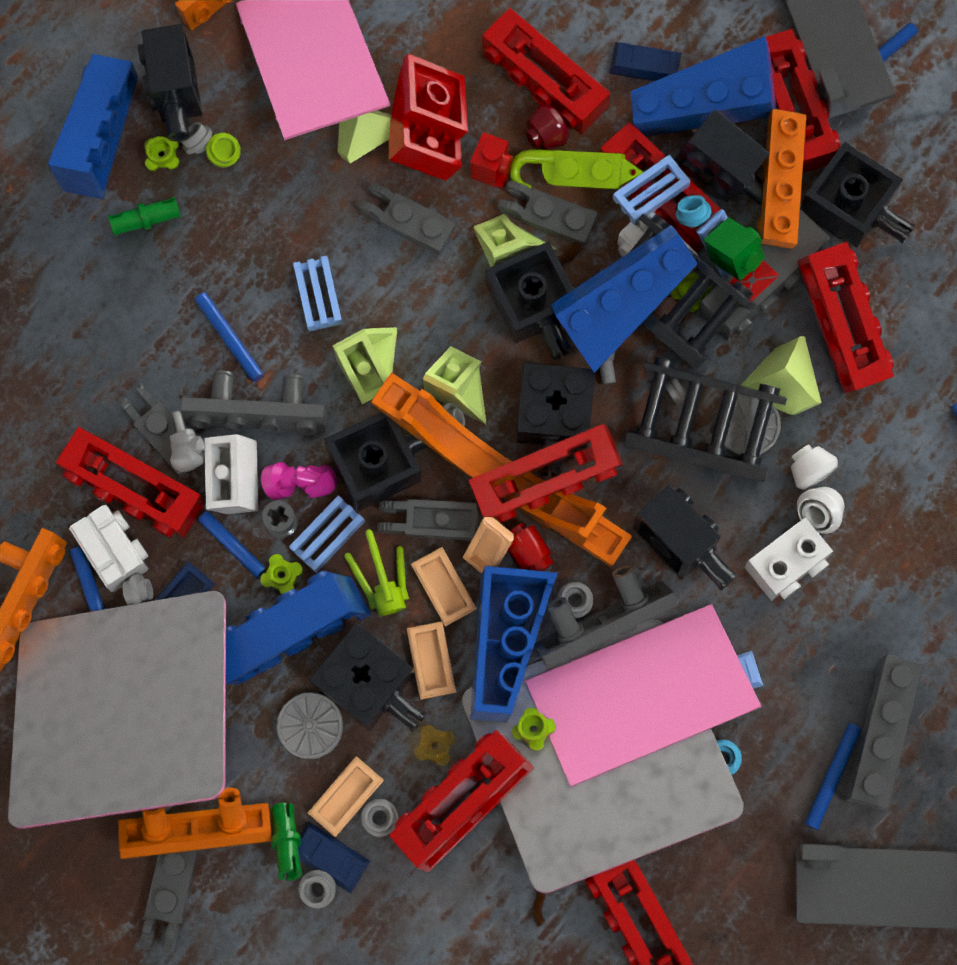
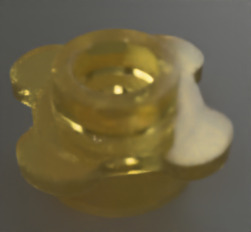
(429, 736)

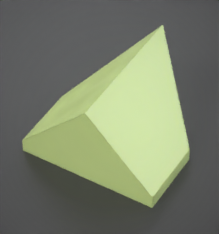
(362, 134)
(504, 240)
(367, 359)
(792, 371)
(457, 381)

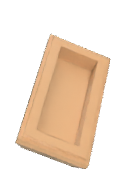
(488, 544)
(443, 586)
(431, 660)
(345, 796)

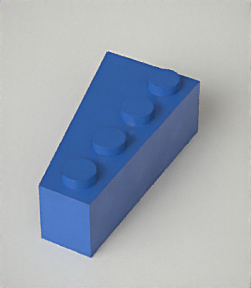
(732, 83)
(94, 127)
(620, 297)
(291, 625)
(506, 632)

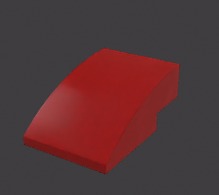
(428, 118)

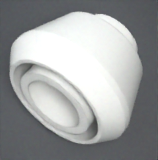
(812, 466)
(822, 508)

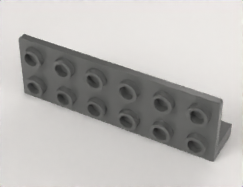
(841, 53)
(876, 887)

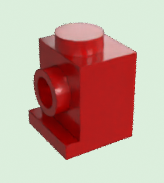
(491, 161)

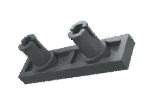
(242, 415)
(593, 631)

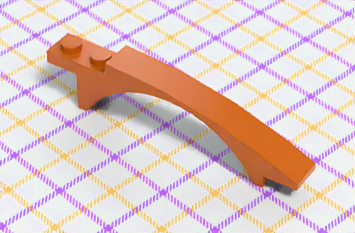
(429, 422)

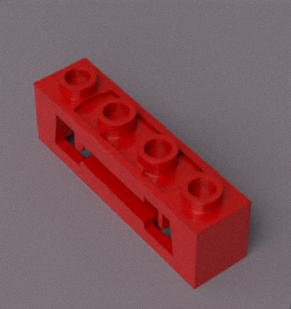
(506, 44)
(820, 141)
(640, 149)
(839, 267)
(80, 455)
(491, 497)
(428, 843)
(619, 919)

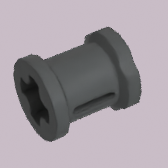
(277, 509)

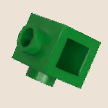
(735, 248)

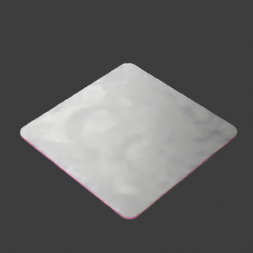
(120, 711)
(618, 814)

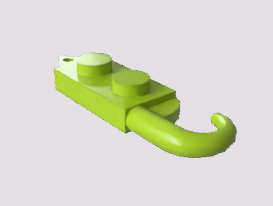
(577, 168)

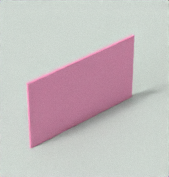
(312, 62)
(642, 694)

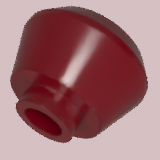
(546, 128)

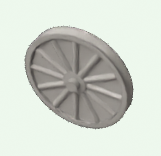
(742, 423)
(310, 725)

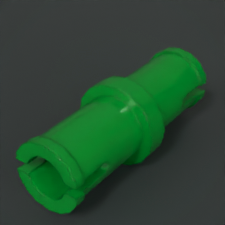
(144, 216)
(286, 841)

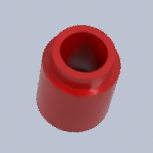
(529, 549)

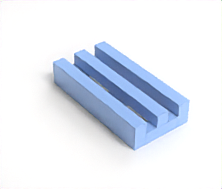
(641, 180)
(311, 266)
(308, 533)

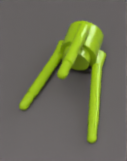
(387, 597)

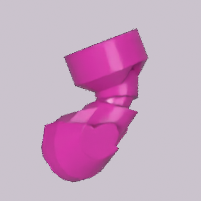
(281, 480)

